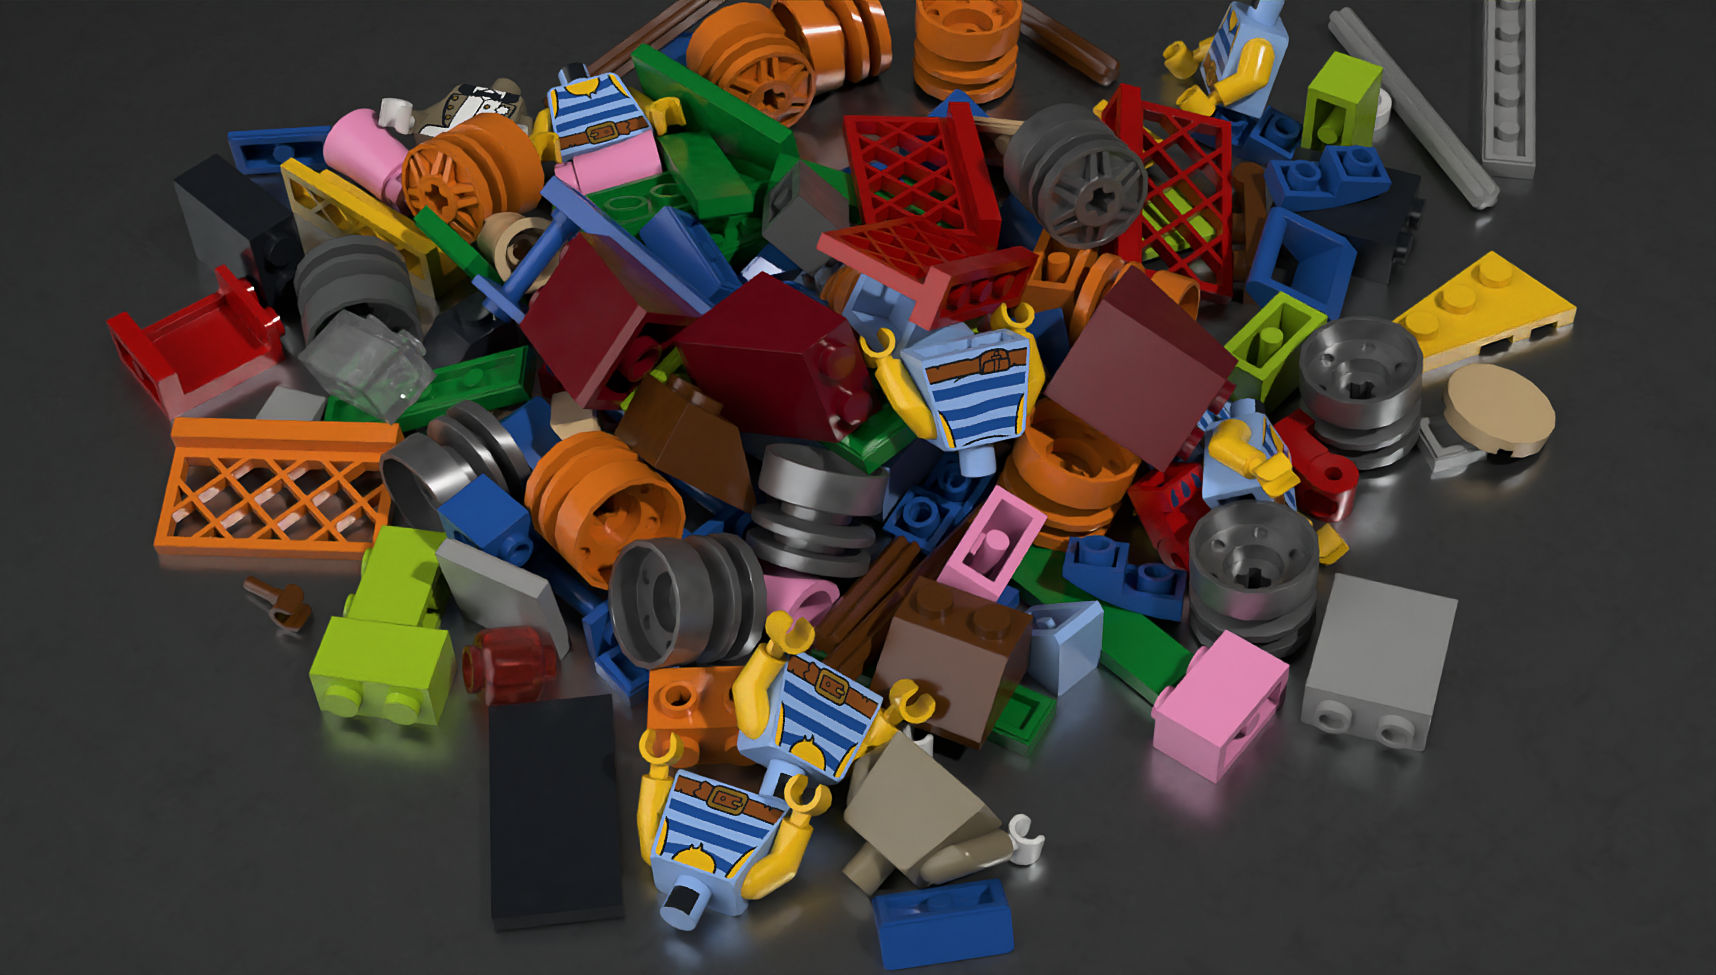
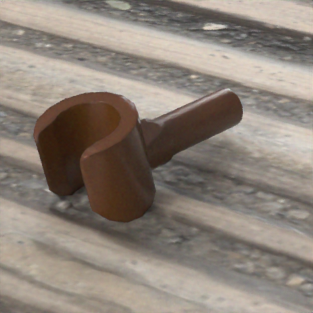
(287, 606)

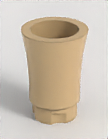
(500, 235)

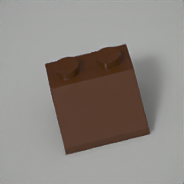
(687, 438)
(959, 653)

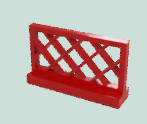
(1125, 118)
(961, 174)
(933, 267)

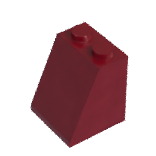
(603, 321)
(779, 363)
(1144, 372)

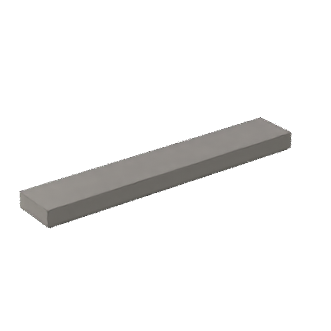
(1508, 89)

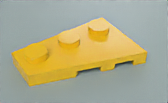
(1481, 307)

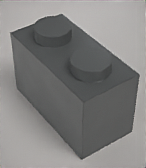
(798, 213)

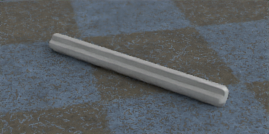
(1417, 112)

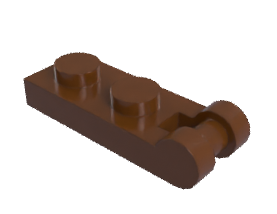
(1247, 219)

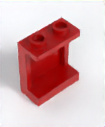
(201, 346)

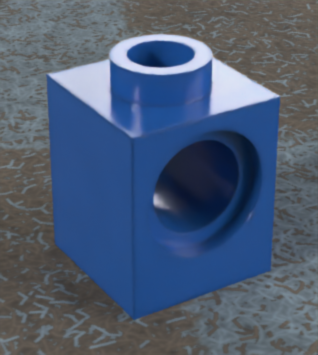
(490, 522)

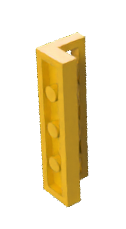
(347, 210)

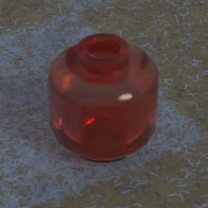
(507, 665)

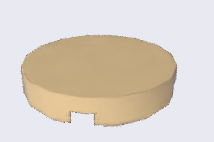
(1497, 410)

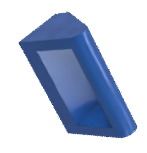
(1322, 258)

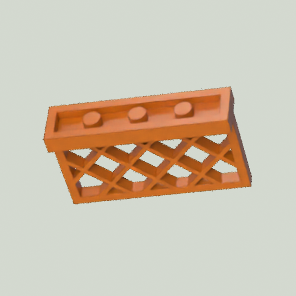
(276, 446)

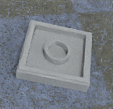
(502, 594)

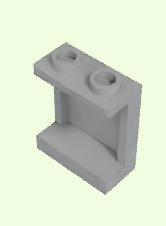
(1378, 662)

